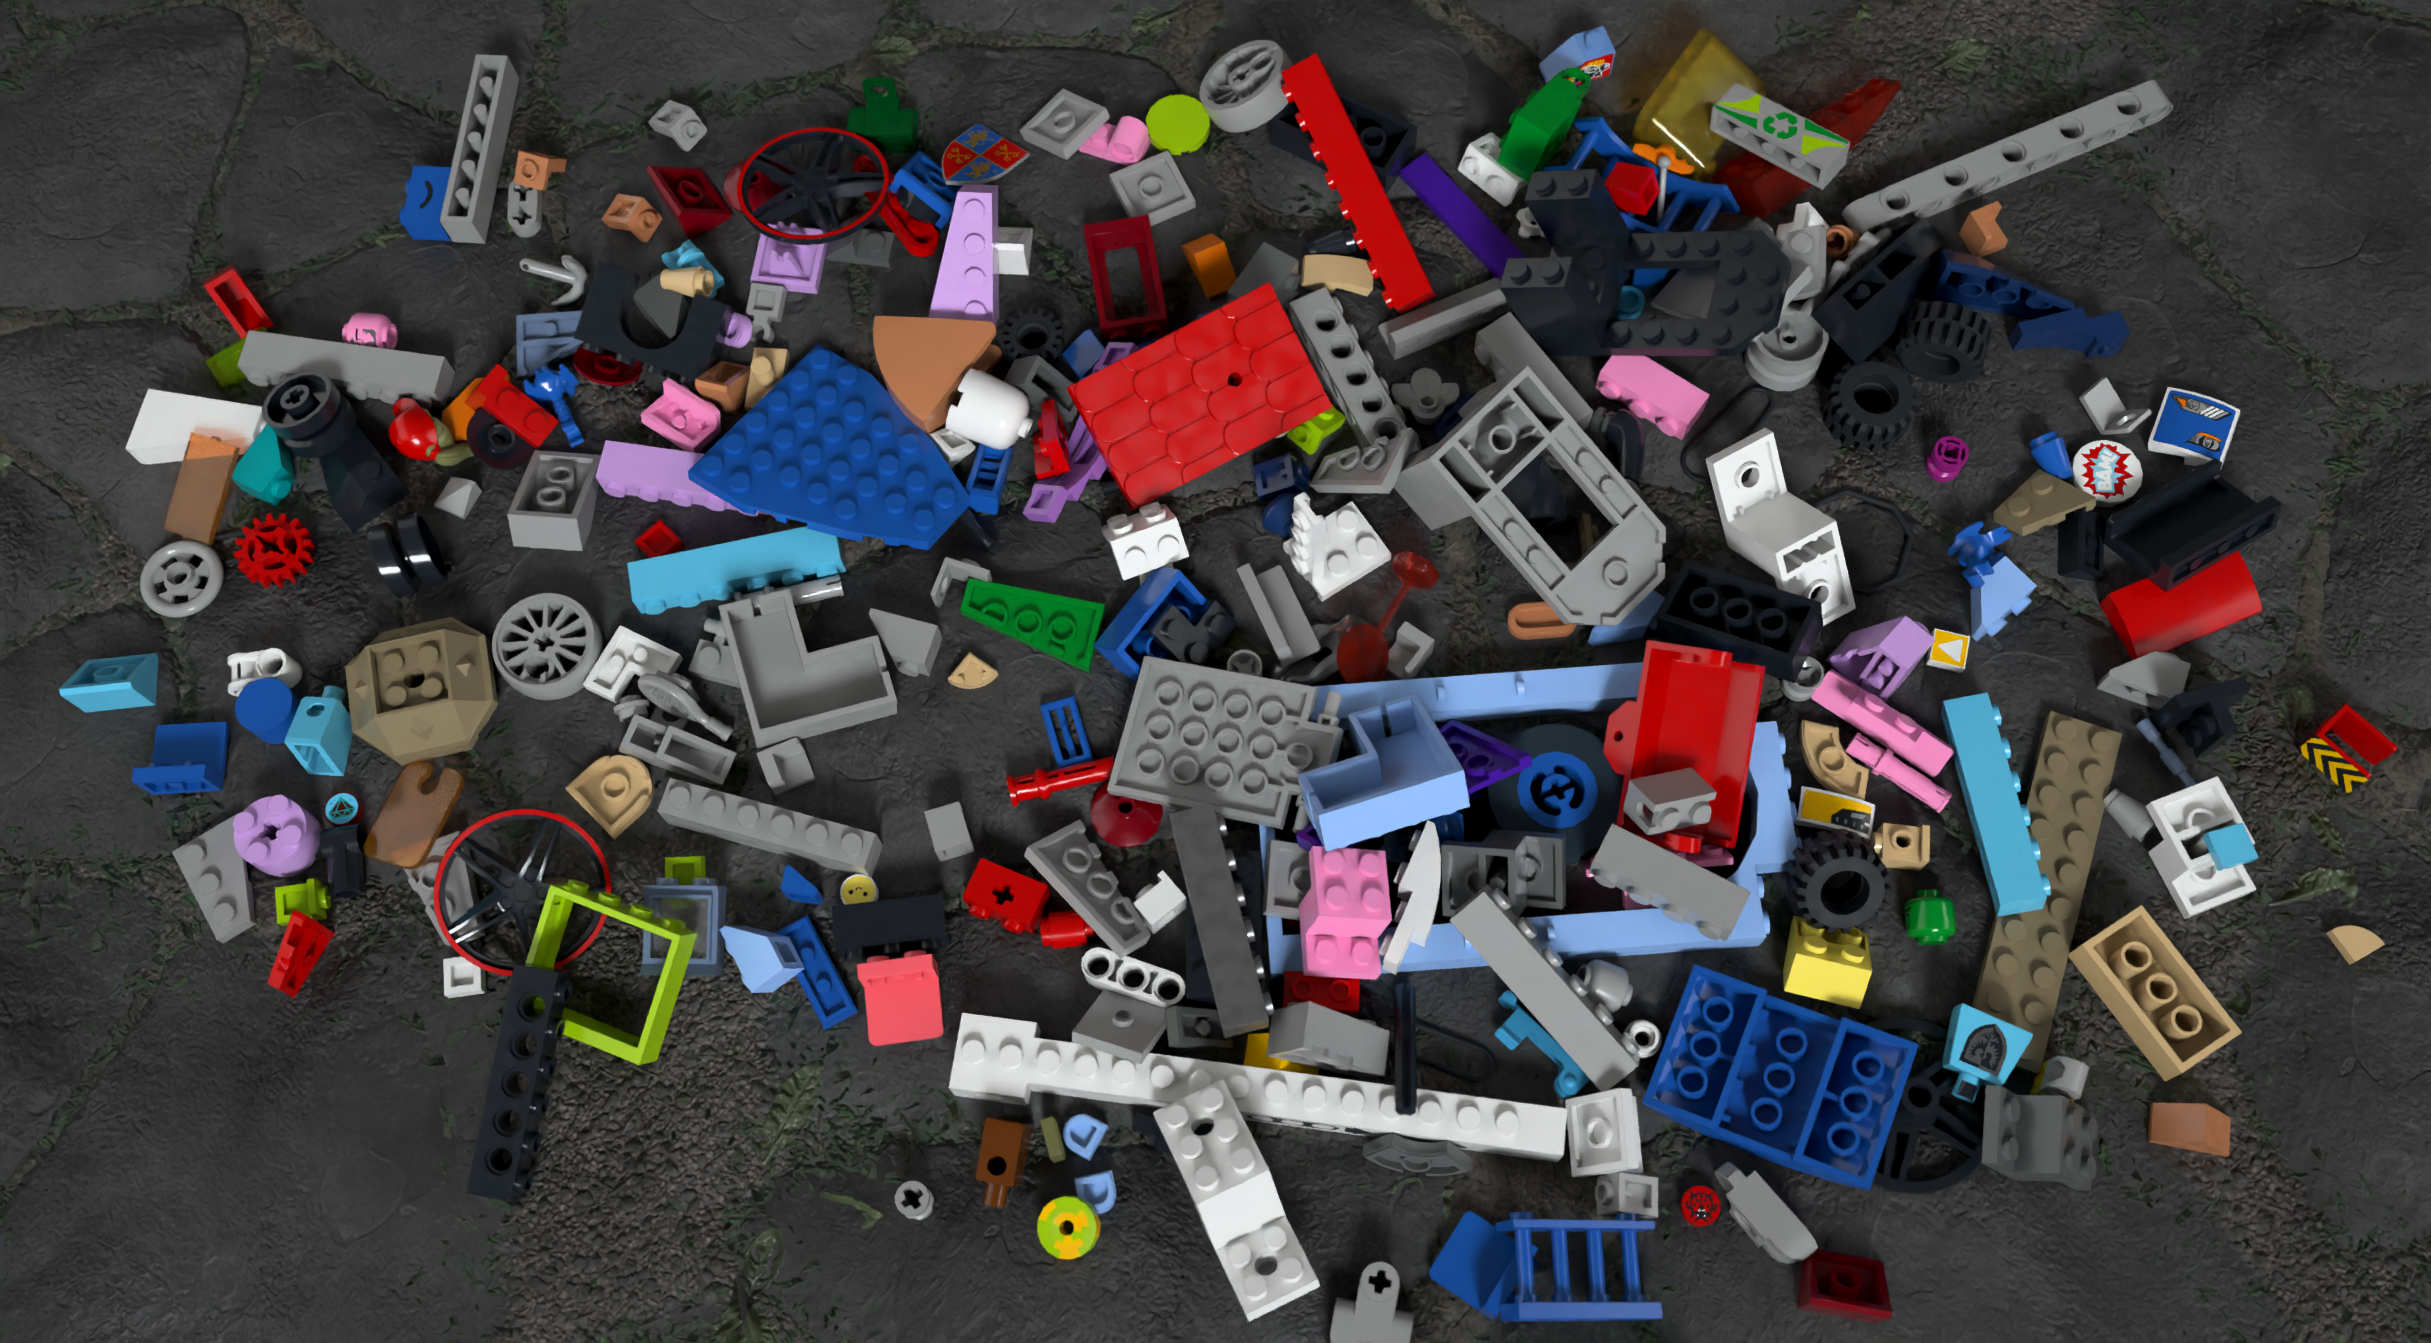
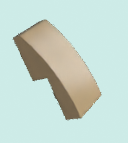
(1336, 272)

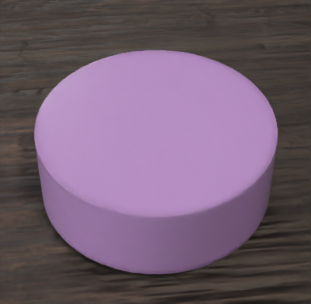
(738, 331)

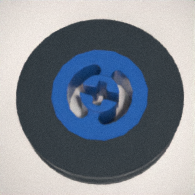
(1557, 757)

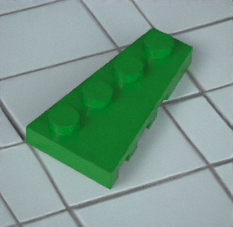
(1042, 620)

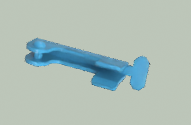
(1521, 1024)

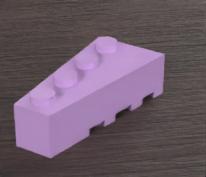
(970, 261)

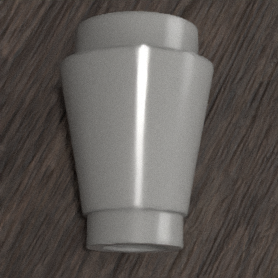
(2129, 815)

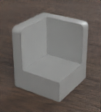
(1409, 652)
(786, 766)
(949, 831)

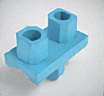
(689, 256)

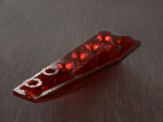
(1765, 187)

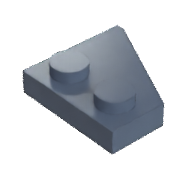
(545, 340)

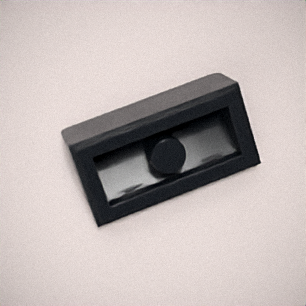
(2081, 546)

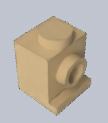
(1916, 850)

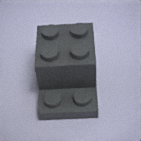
(1520, 863)
(2039, 1138)

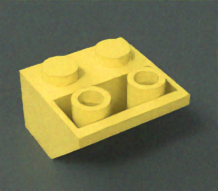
(1827, 963)

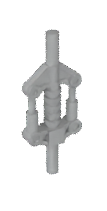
(1842, 272)

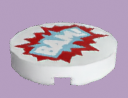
(2107, 472)

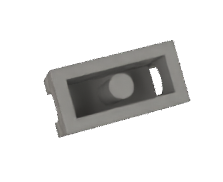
(1669, 801)

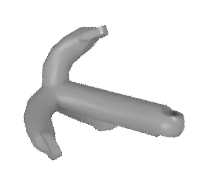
(573, 274)

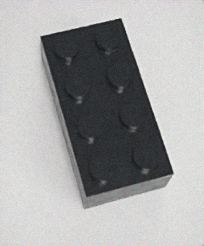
(1384, 136)
(1741, 618)
(1198, 984)

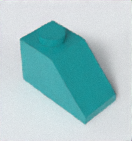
(266, 468)

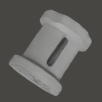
(902, 1200)

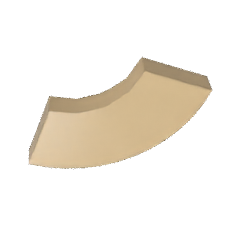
(1829, 761)

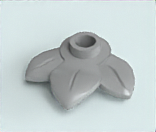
(1425, 396)

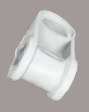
(259, 665)

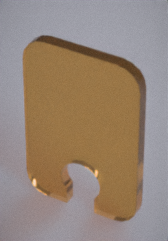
(413, 820)

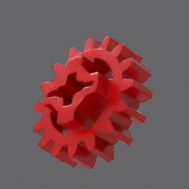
(272, 565)

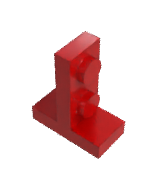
(512, 407)

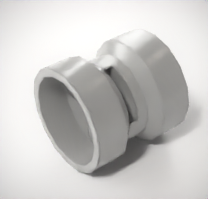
(1245, 662)
(1810, 675)

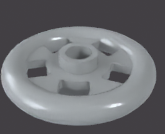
(197, 598)

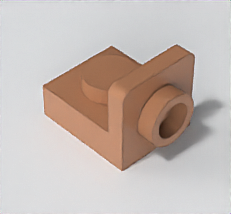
(535, 168)
(633, 215)

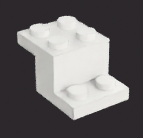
(2183, 854)

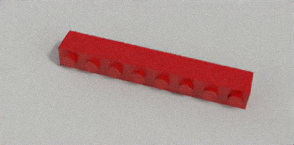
(1358, 184)

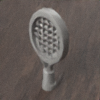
(680, 704)

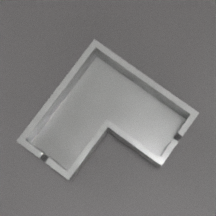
(800, 691)

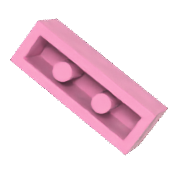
(1652, 393)

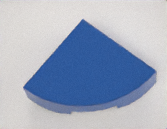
(1647, 277)

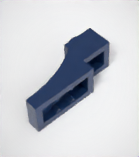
(2073, 330)

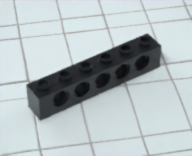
(488, 1173)

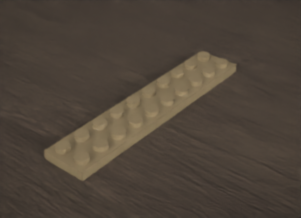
(2031, 948)

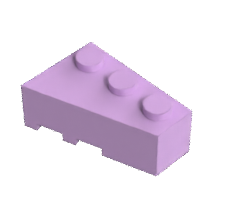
(1881, 655)

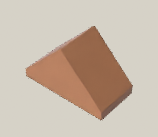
(724, 386)
(2190, 1127)

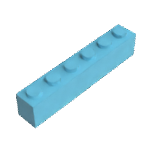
(733, 567)
(1994, 806)

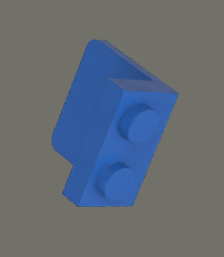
(1479, 1265)

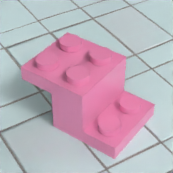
(1344, 913)

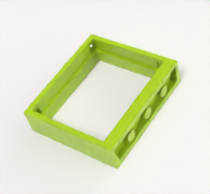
(591, 1031)

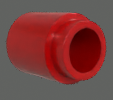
(1065, 930)

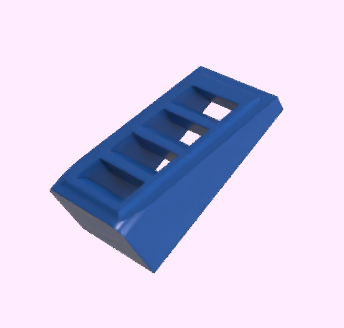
(983, 497)

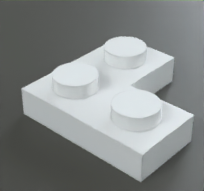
(623, 658)

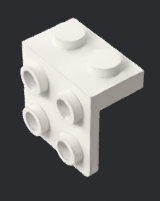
(1145, 540)

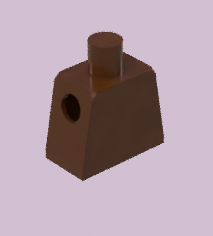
(1009, 1141)

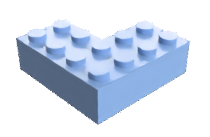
(1389, 781)

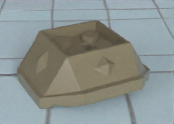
(439, 714)

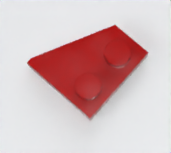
(298, 953)

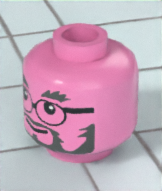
(370, 330)

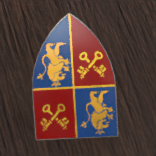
(979, 157)

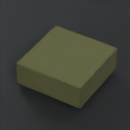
(1053, 1139)

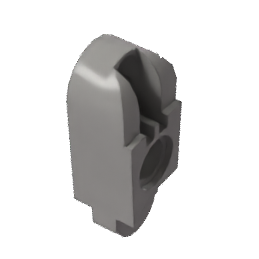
(1765, 1216)

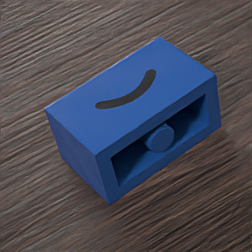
(425, 202)

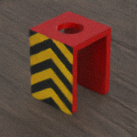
(2358, 735)

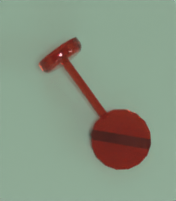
(1362, 648)

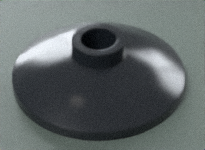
(479, 436)

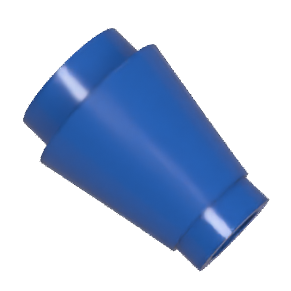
(2052, 455)

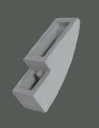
(676, 751)

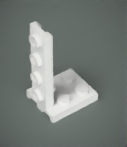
(1333, 548)

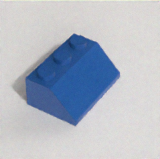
(1125, 638)

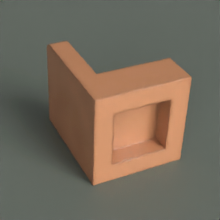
(1982, 232)

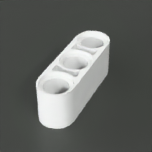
(1113, 980)

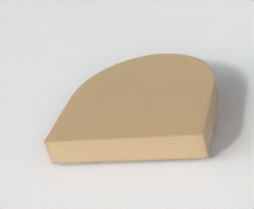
(614, 791)

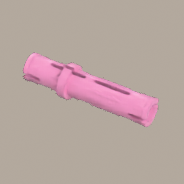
(1890, 767)

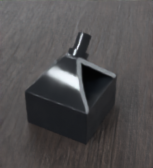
(1538, 497)

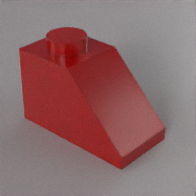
(237, 301)

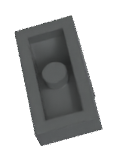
(863, 247)
(1195, 1030)

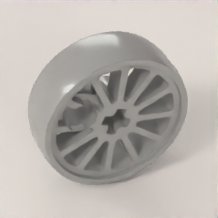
(1245, 86)
(550, 684)

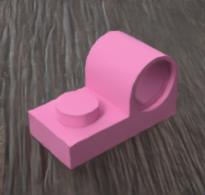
(1120, 143)

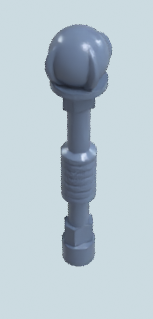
(2167, 755)

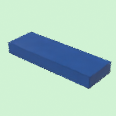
(819, 978)

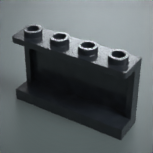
(2188, 526)

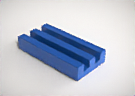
(1058, 704)

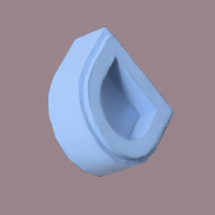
(1084, 1134)
(1098, 1190)

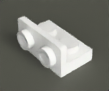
(1481, 168)

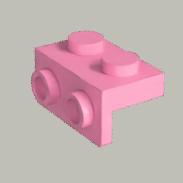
(683, 417)

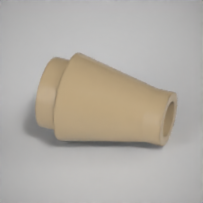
(688, 281)

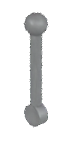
(1663, 162)

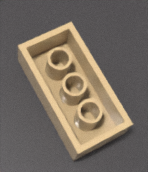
(2154, 993)

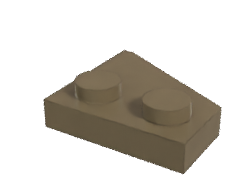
(2041, 502)

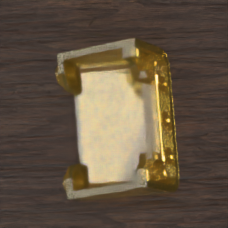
(1683, 103)

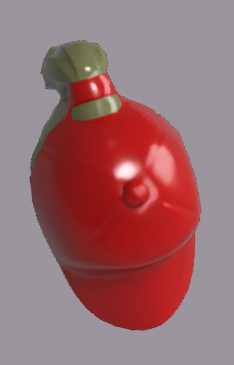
(423, 436)

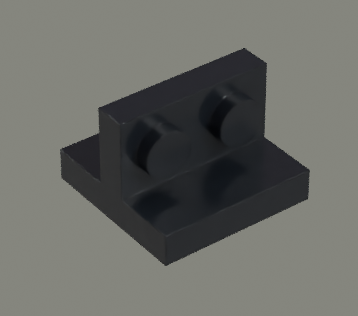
(2203, 715)

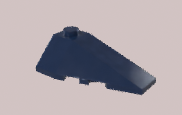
(1990, 288)

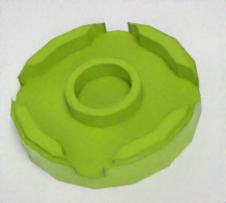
(1178, 124)

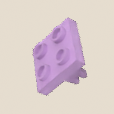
(789, 265)

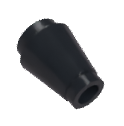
(1335, 242)

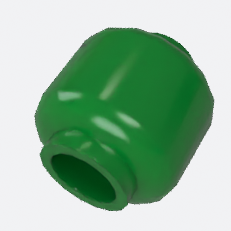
(1930, 918)

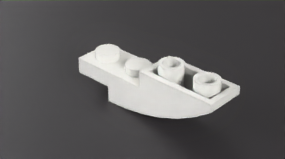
(1420, 887)

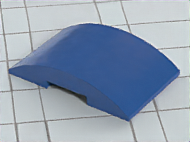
(1780, 1079)

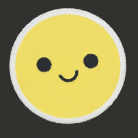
(858, 889)

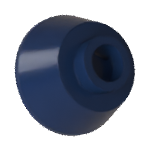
(1278, 515)

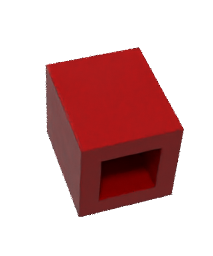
(1632, 187)

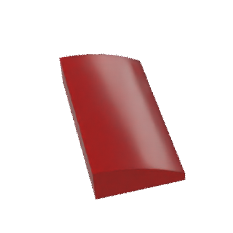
(2205, 603)

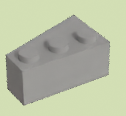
(1328, 1040)

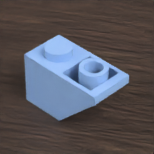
(2000, 595)
(762, 957)

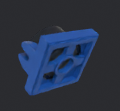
(924, 191)

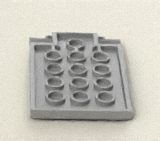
(1223, 741)

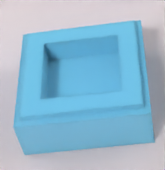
(2230, 846)

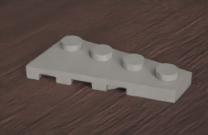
(1082, 880)

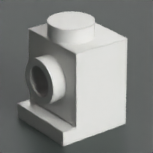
(1159, 903)

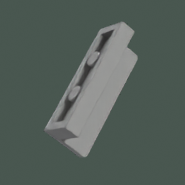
(1280, 613)

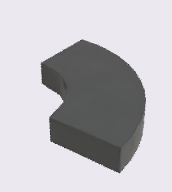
(1399, 1153)

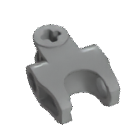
(1372, 1315)

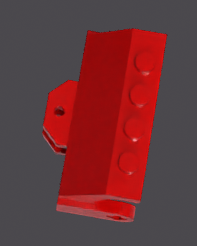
(1689, 713)

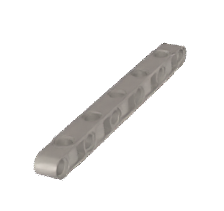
(2009, 159)

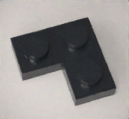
(1194, 640)

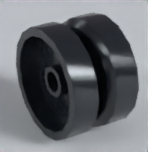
(309, 414)
(407, 554)

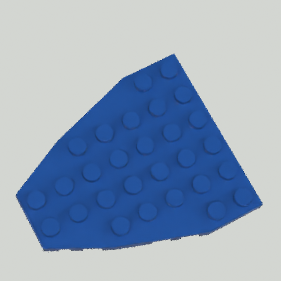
(837, 457)

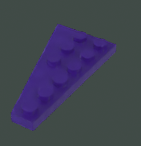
(1481, 757)

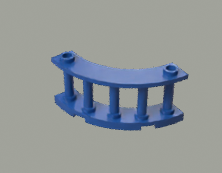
(1682, 191)

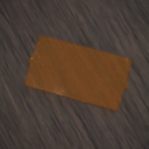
(201, 488)

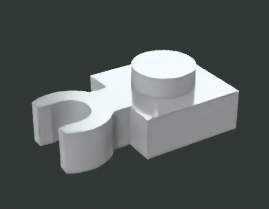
(764, 306)

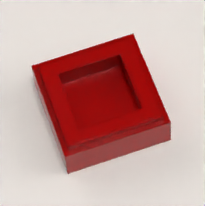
(659, 541)

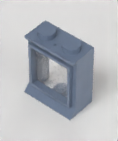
(703, 911)

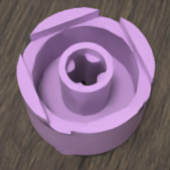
(277, 836)

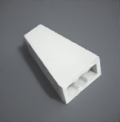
(170, 417)

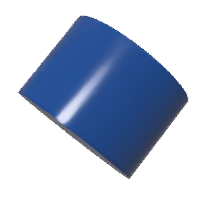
(267, 709)

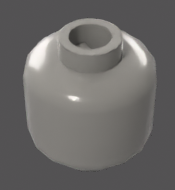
(1606, 984)

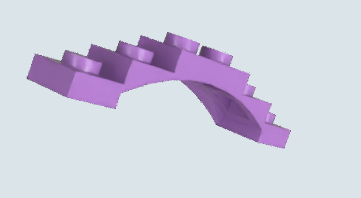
(1085, 458)

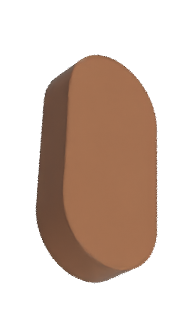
(1536, 621)

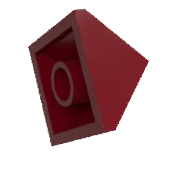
(689, 198)
(1844, 1286)

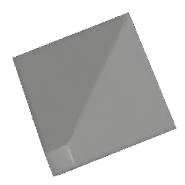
(458, 497)

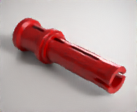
(1043, 782)

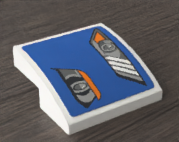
(2193, 427)

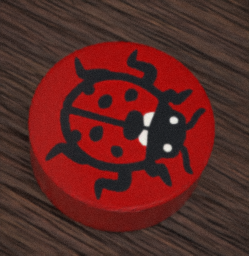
(1700, 1206)

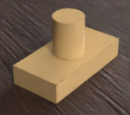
(766, 371)

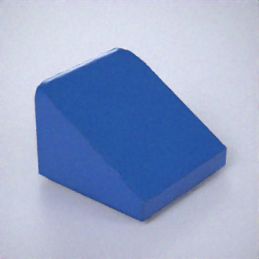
(1084, 353)
(798, 888)

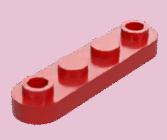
(916, 236)

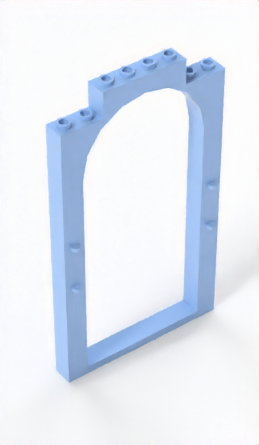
(1574, 934)

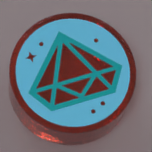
(343, 809)

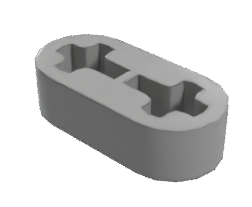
(518, 207)

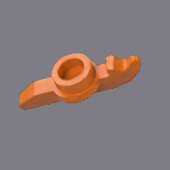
(1653, 154)

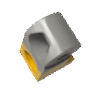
(2061, 1078)

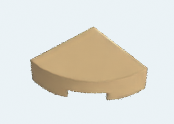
(972, 673)
(2354, 942)

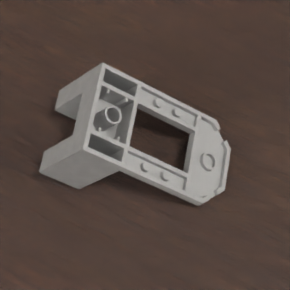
(1497, 439)

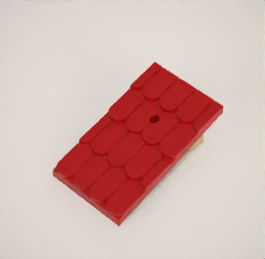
(1200, 396)

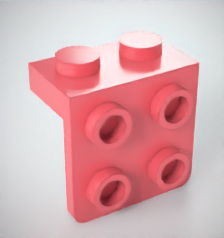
(902, 998)

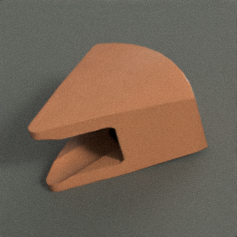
(927, 361)

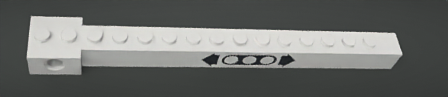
(1008, 1060)

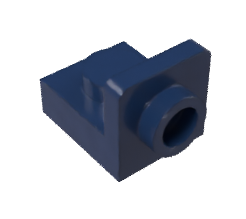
(1281, 476)

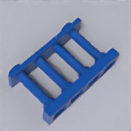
(1563, 1302)

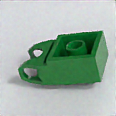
(1542, 124)

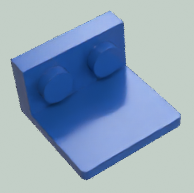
(186, 759)

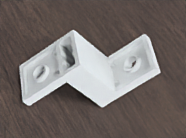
(1777, 528)
(1236, 1199)

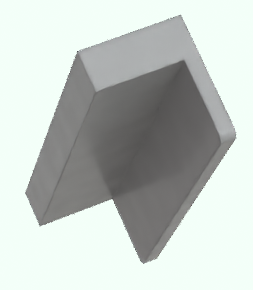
(1444, 318)

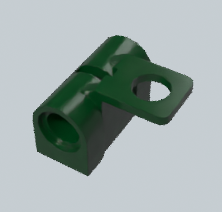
(883, 119)

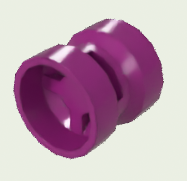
(1946, 467)

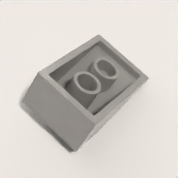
(555, 501)

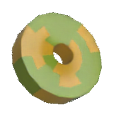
(1052, 1232)

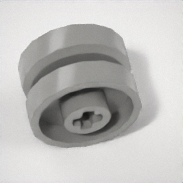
(1787, 354)

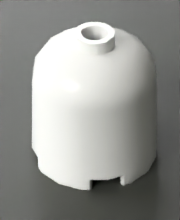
(989, 411)

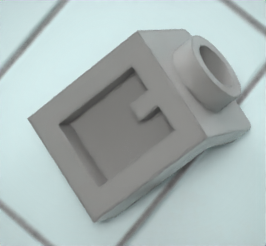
(679, 123)
(1627, 1194)

